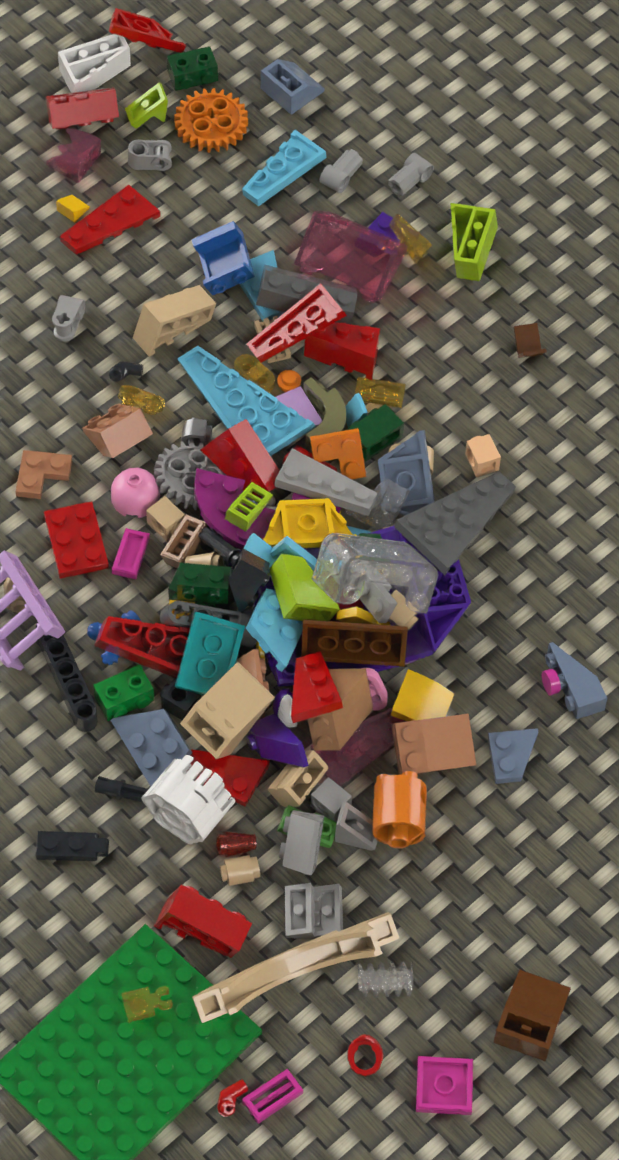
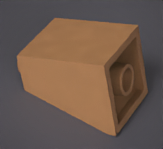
(336, 727)

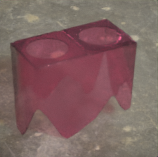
(77, 156)

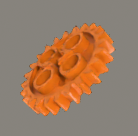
(211, 120)

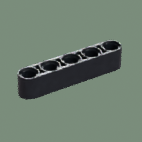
(70, 683)

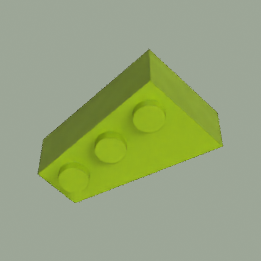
(472, 239)

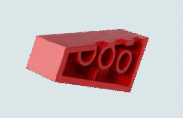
(144, 643)

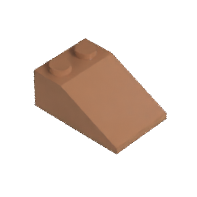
(434, 744)

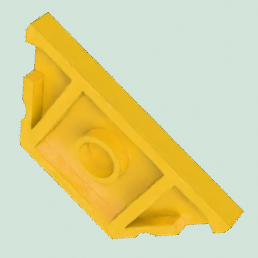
(305, 522)

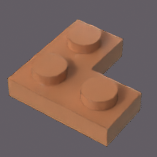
(36, 467)

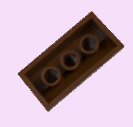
(355, 642)

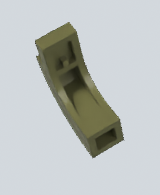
(329, 405)

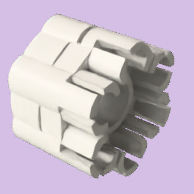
(185, 804)

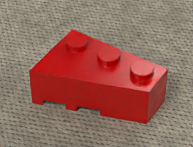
(243, 456)

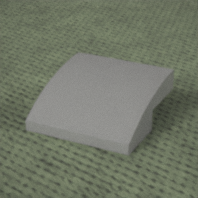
(312, 910)

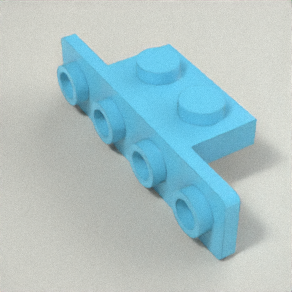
(285, 546)

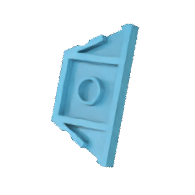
(274, 631)

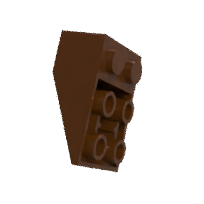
(531, 1015)

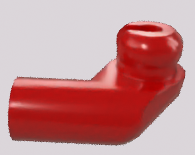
(228, 1096)

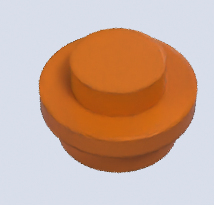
(288, 380)

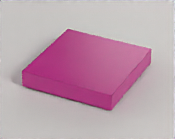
(444, 1085)

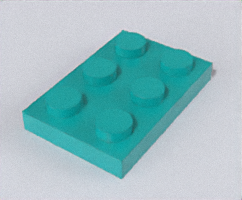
(208, 652)

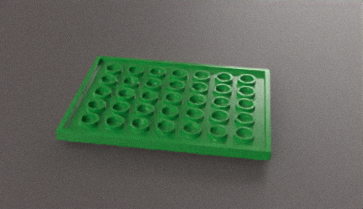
(119, 1083)

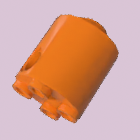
(399, 809)

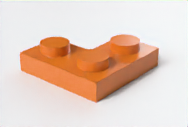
(342, 446)

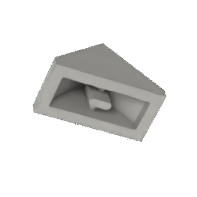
(354, 828)

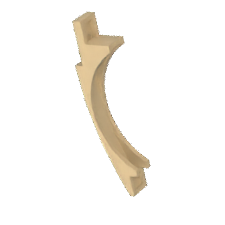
(332, 948)

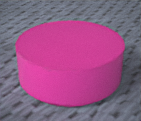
(551, 682)

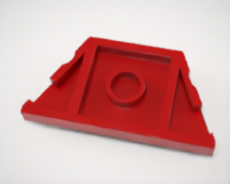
(143, 29)

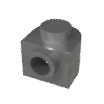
(196, 431)

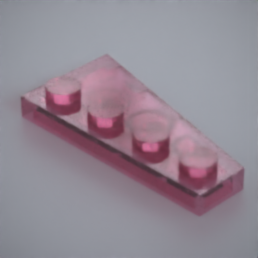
(362, 748)

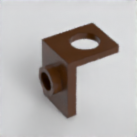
(528, 340)

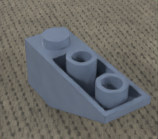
(579, 685)

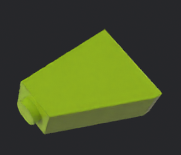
(297, 592)

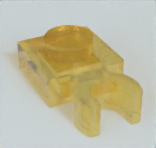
(141, 1004)

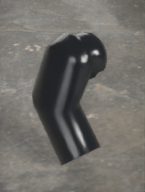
(125, 369)

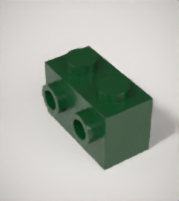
(192, 68)
(378, 430)
(203, 583)

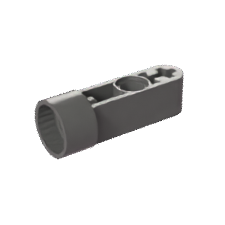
(182, 608)

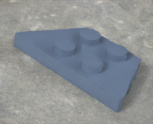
(410, 468)
(152, 741)

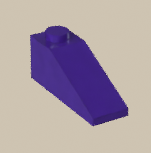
(276, 742)

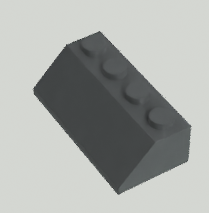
(284, 288)

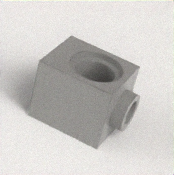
(328, 799)

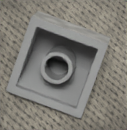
(302, 841)

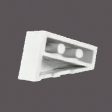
(94, 62)

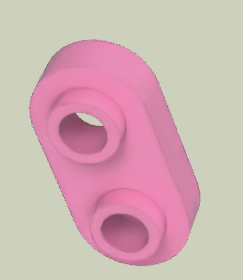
(378, 691)

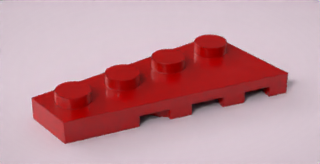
(111, 218)

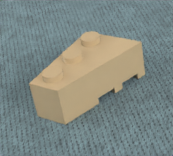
(171, 316)

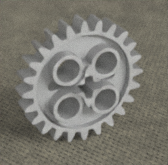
(177, 470)

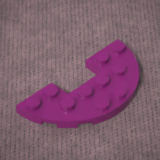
(214, 497)

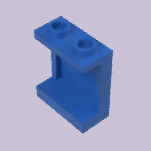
(223, 258)

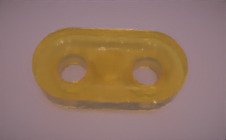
(257, 371)
(137, 397)

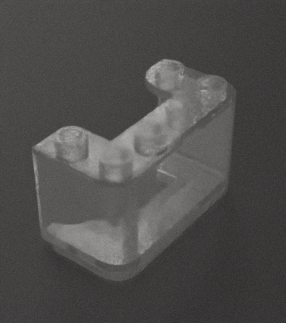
(351, 560)

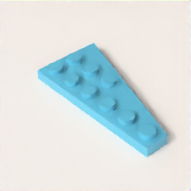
(241, 399)

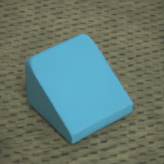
(355, 410)

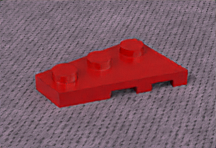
(313, 689)

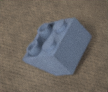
(289, 85)

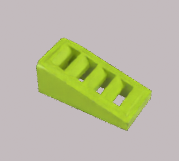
(240, 519)

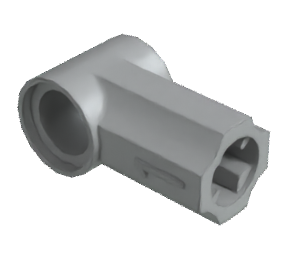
(413, 171)
(338, 175)

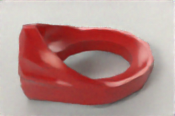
(376, 1047)

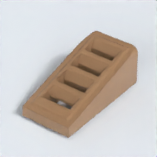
(172, 547)

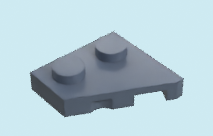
(511, 753)

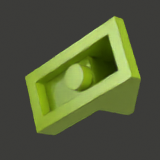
(148, 105)

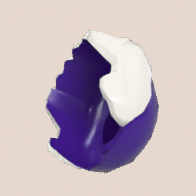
(283, 706)

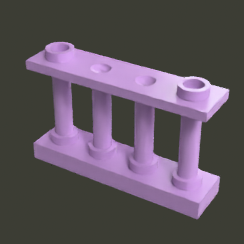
(34, 606)

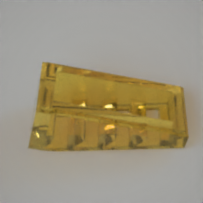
(410, 236)

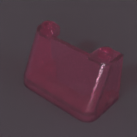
(350, 254)

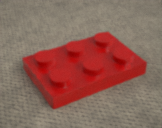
(76, 540)

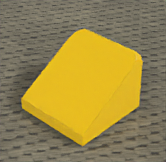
(71, 207)

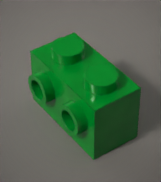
(124, 693)

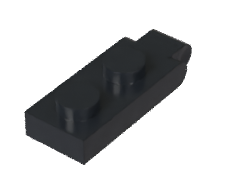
(71, 846)

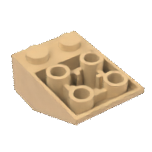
(227, 711)

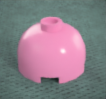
(134, 492)

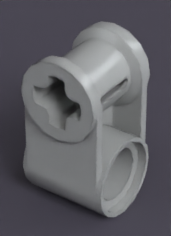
(147, 155)
(67, 317)

